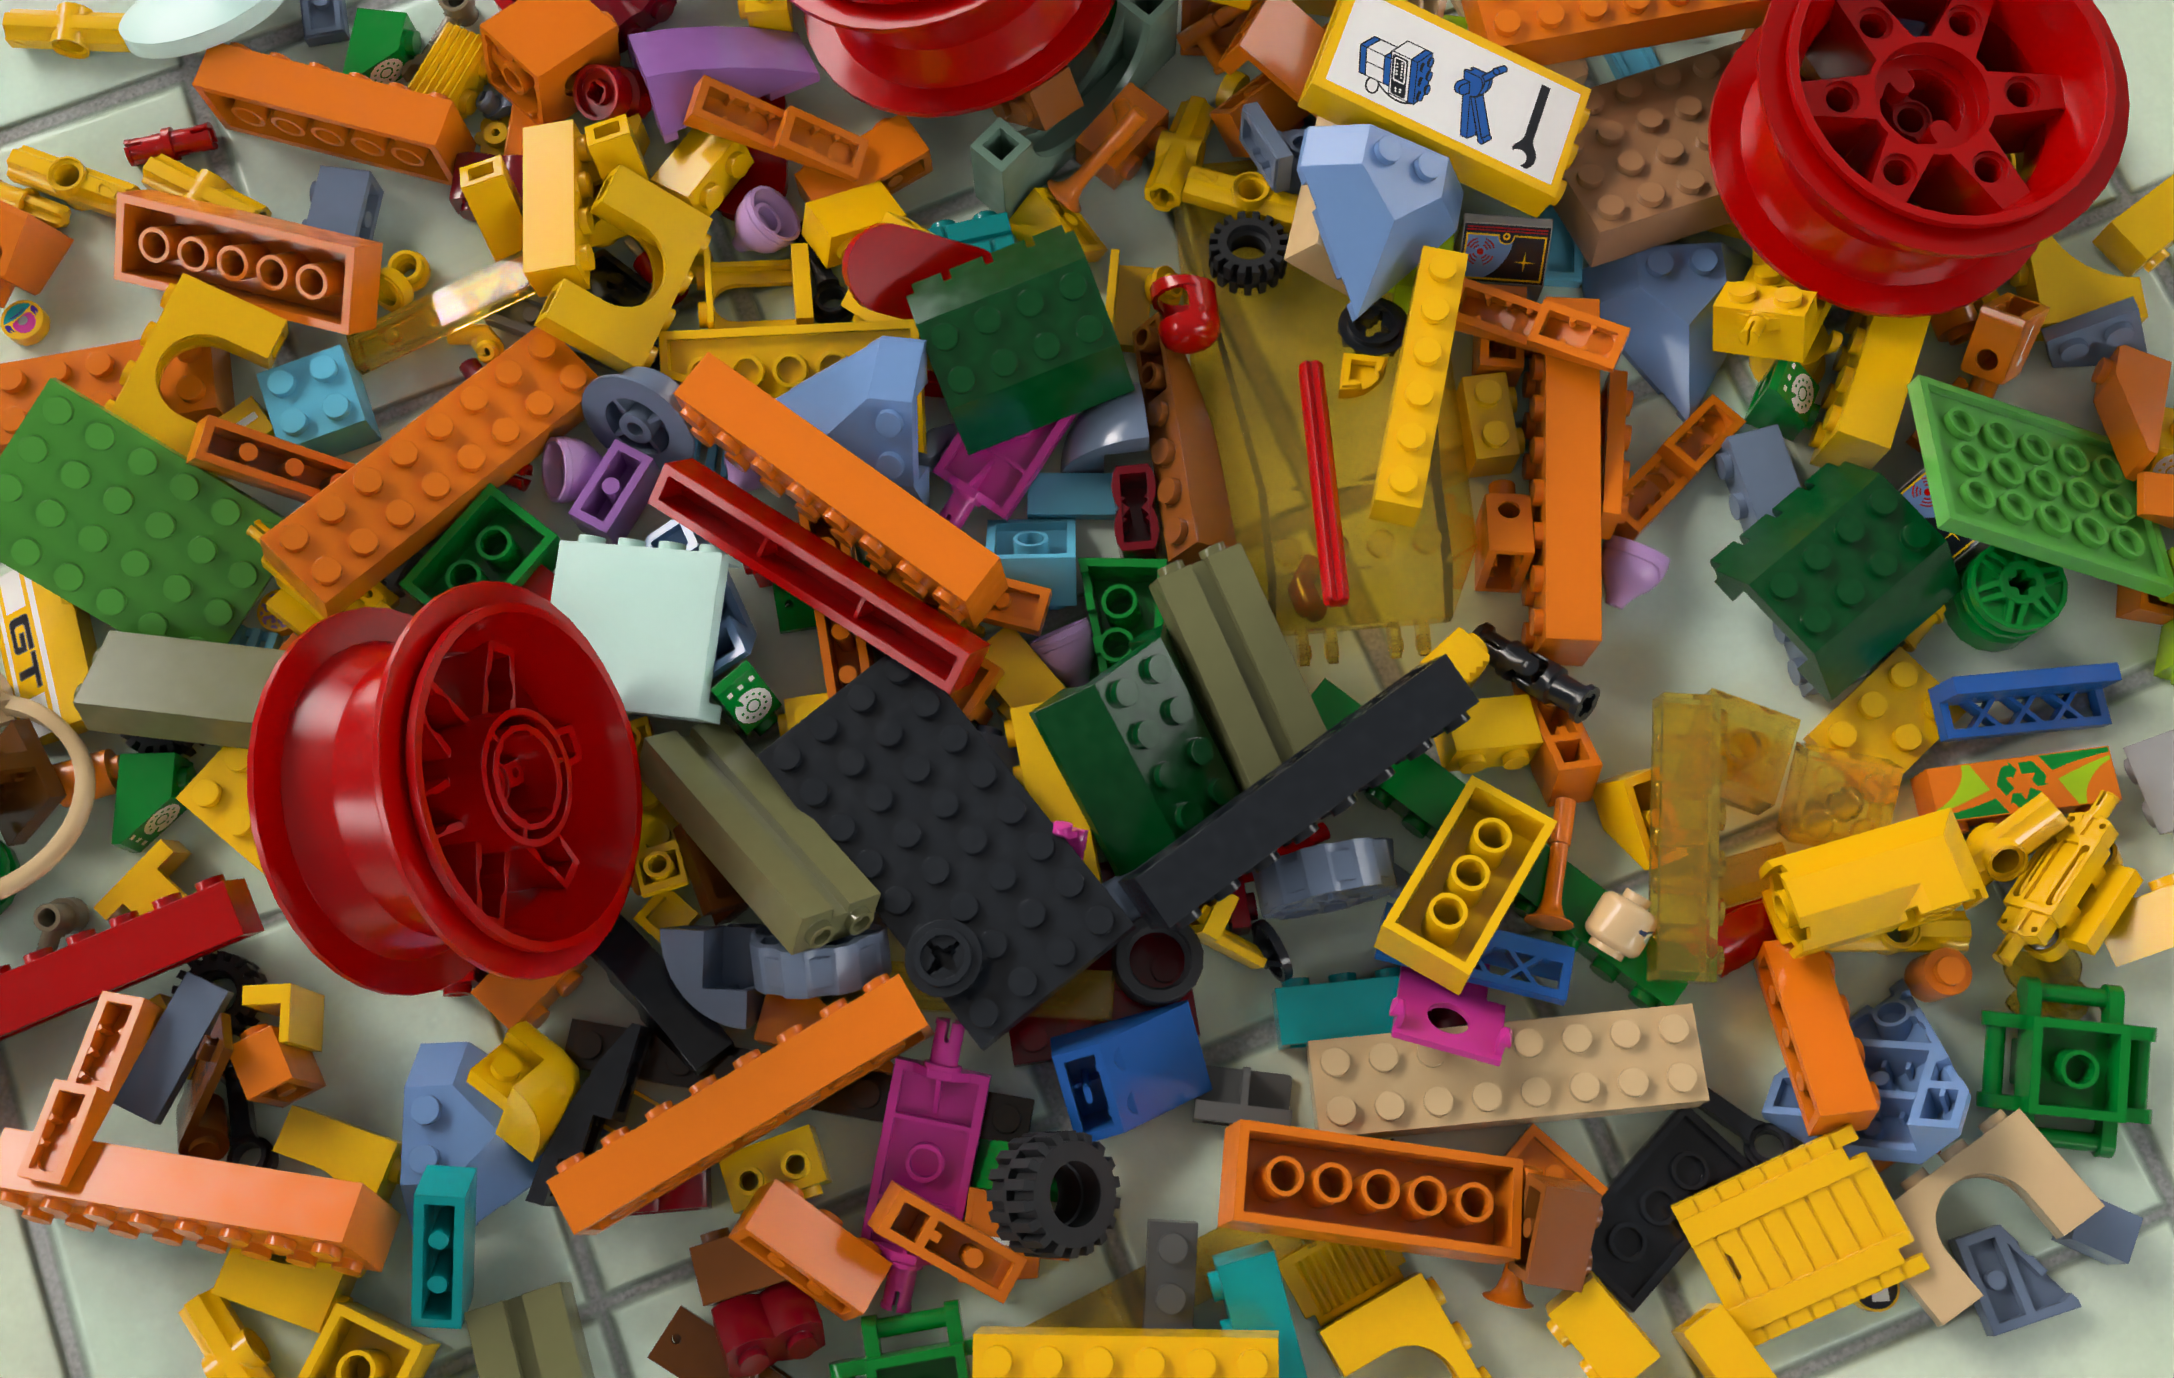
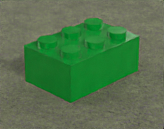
(486, 543)

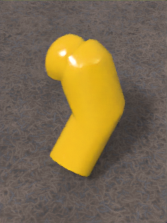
(481, 338)

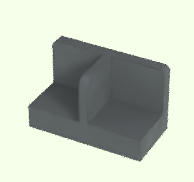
(1245, 1096)

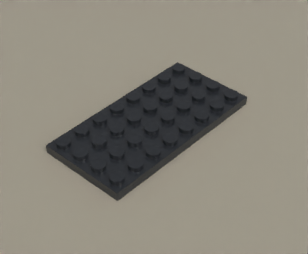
(948, 837)

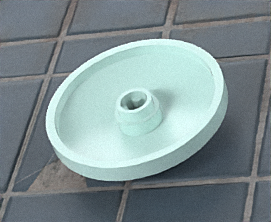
(188, 26)

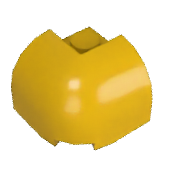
(530, 1083)

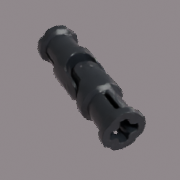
(1538, 675)

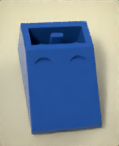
(1130, 1069)

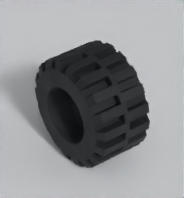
(1084, 1194)

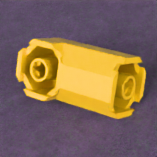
(1871, 883)

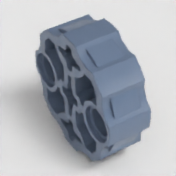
(1325, 878)
(828, 970)

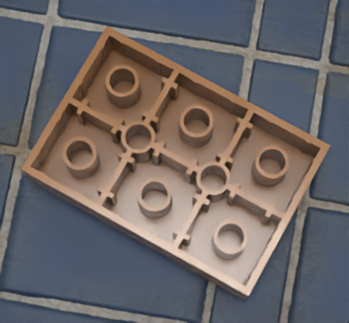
(1645, 161)

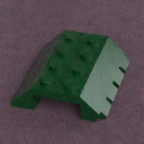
(1019, 339)
(1841, 572)
(1138, 752)

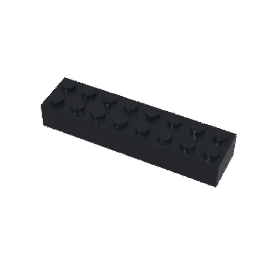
(1297, 793)

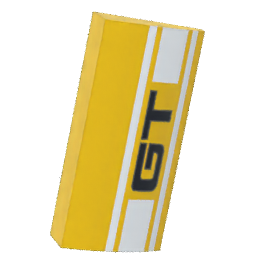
(44, 648)

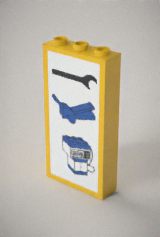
(1453, 92)

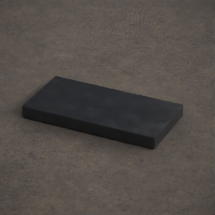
(1638, 1229)

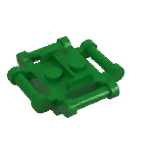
(2070, 1064)
(928, 1361)

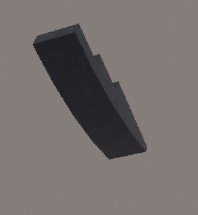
(646, 983)
(601, 1097)

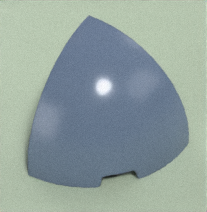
(1105, 430)
(714, 970)

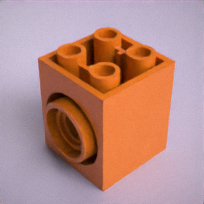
(545, 49)

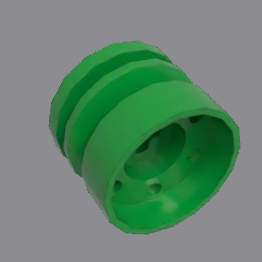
(2005, 599)

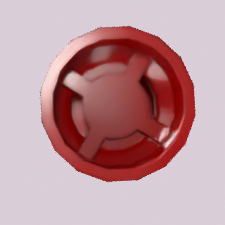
(610, 91)

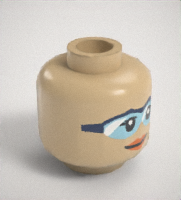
(1621, 924)

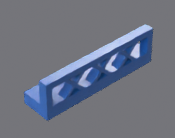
(2025, 685)
(1524, 958)

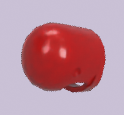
(1188, 326)

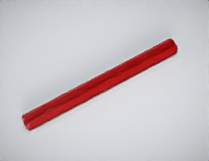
(1323, 484)

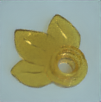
(2063, 971)

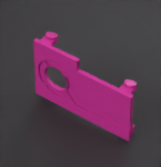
(1485, 1019)

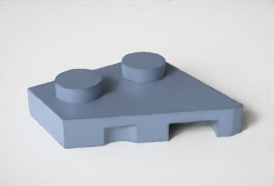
(2094, 335)
(2011, 1281)

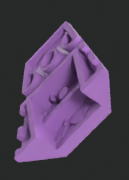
(743, 57)

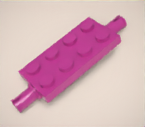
(997, 474)
(927, 1145)

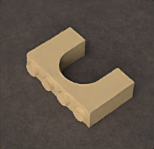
(2007, 1153)

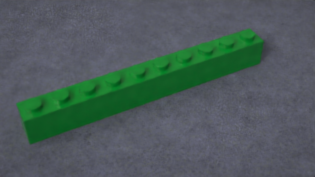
(1423, 797)

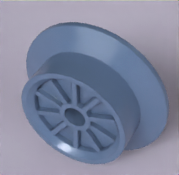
(640, 412)

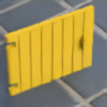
(1801, 1234)

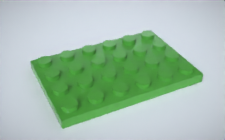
(2034, 487)
(127, 523)

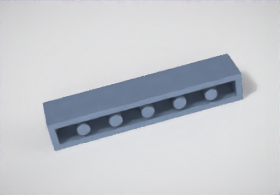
(1758, 479)

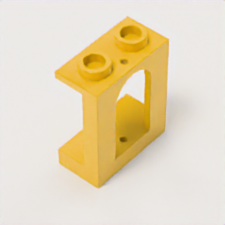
(720, 276)

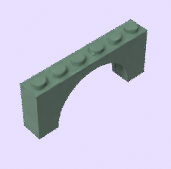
(1014, 162)

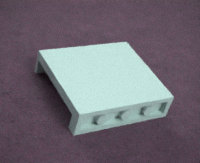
(648, 619)

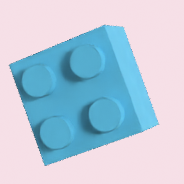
(320, 403)

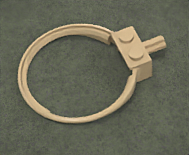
(83, 796)

